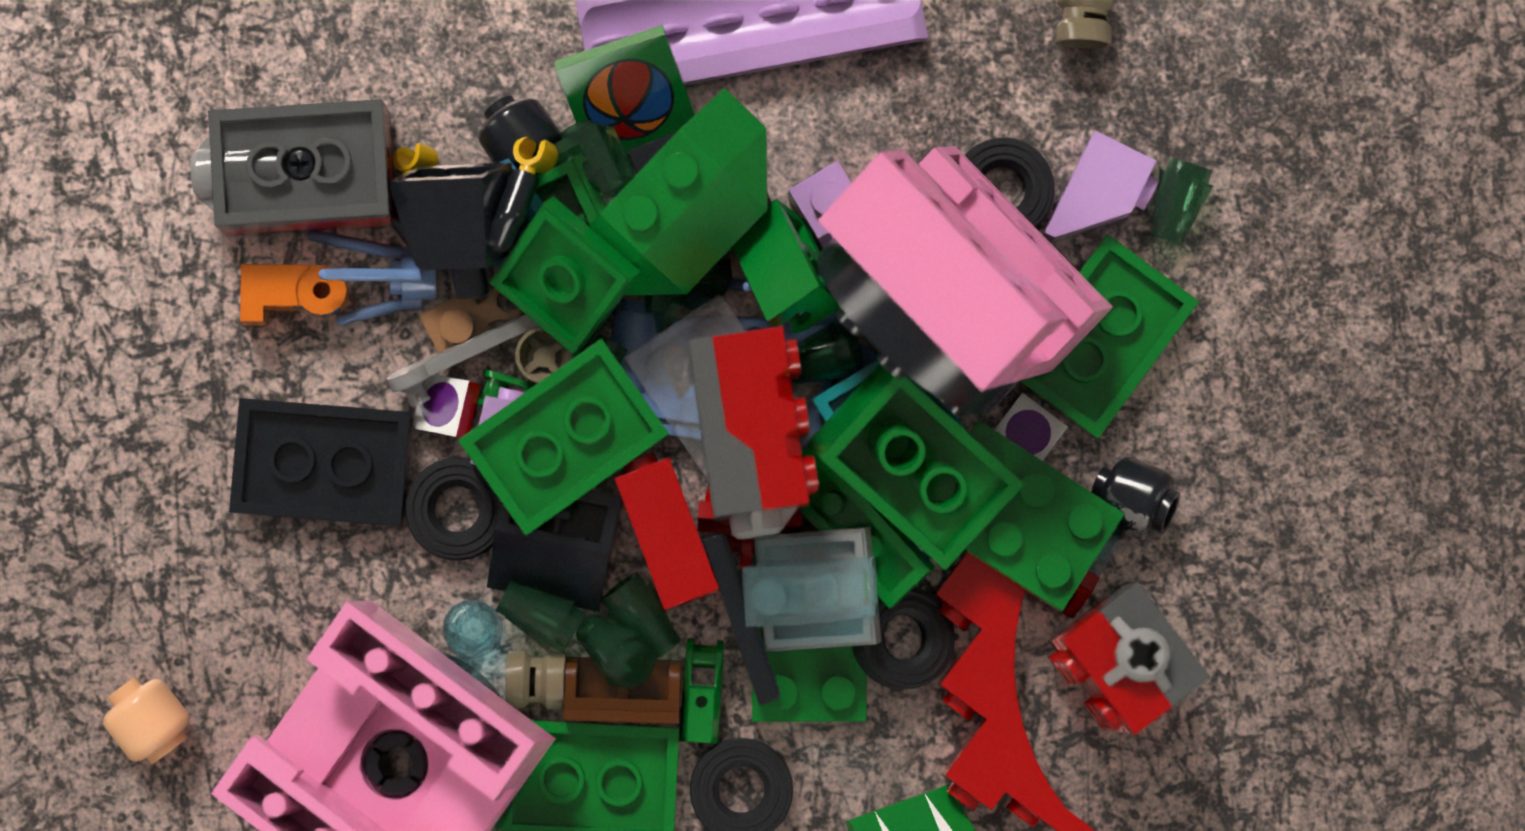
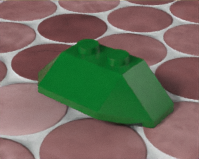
(691, 199)

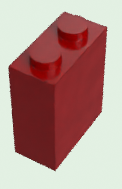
(666, 531)

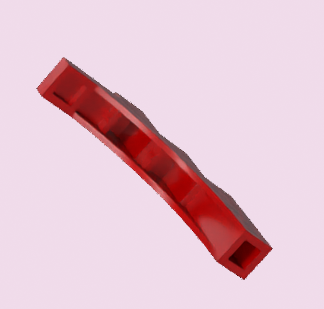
(983, 682)

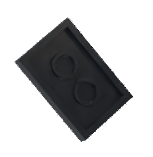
(320, 462)

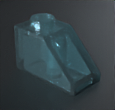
(809, 591)

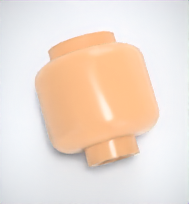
(146, 720)

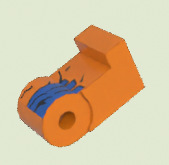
(288, 289)

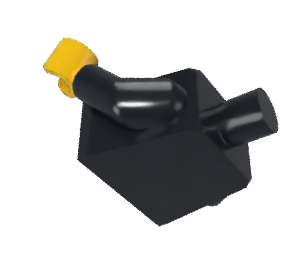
(464, 212)

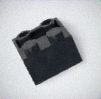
(561, 556)

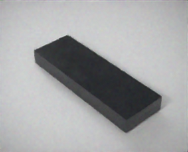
(747, 637)

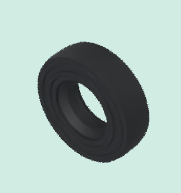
(1028, 164)
(421, 510)
(932, 656)
(733, 754)

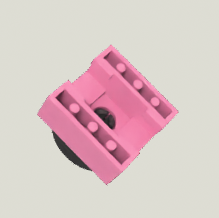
(951, 279)
(369, 696)

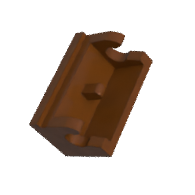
(593, 698)

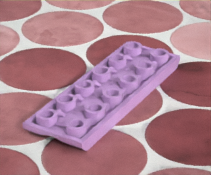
(754, 36)

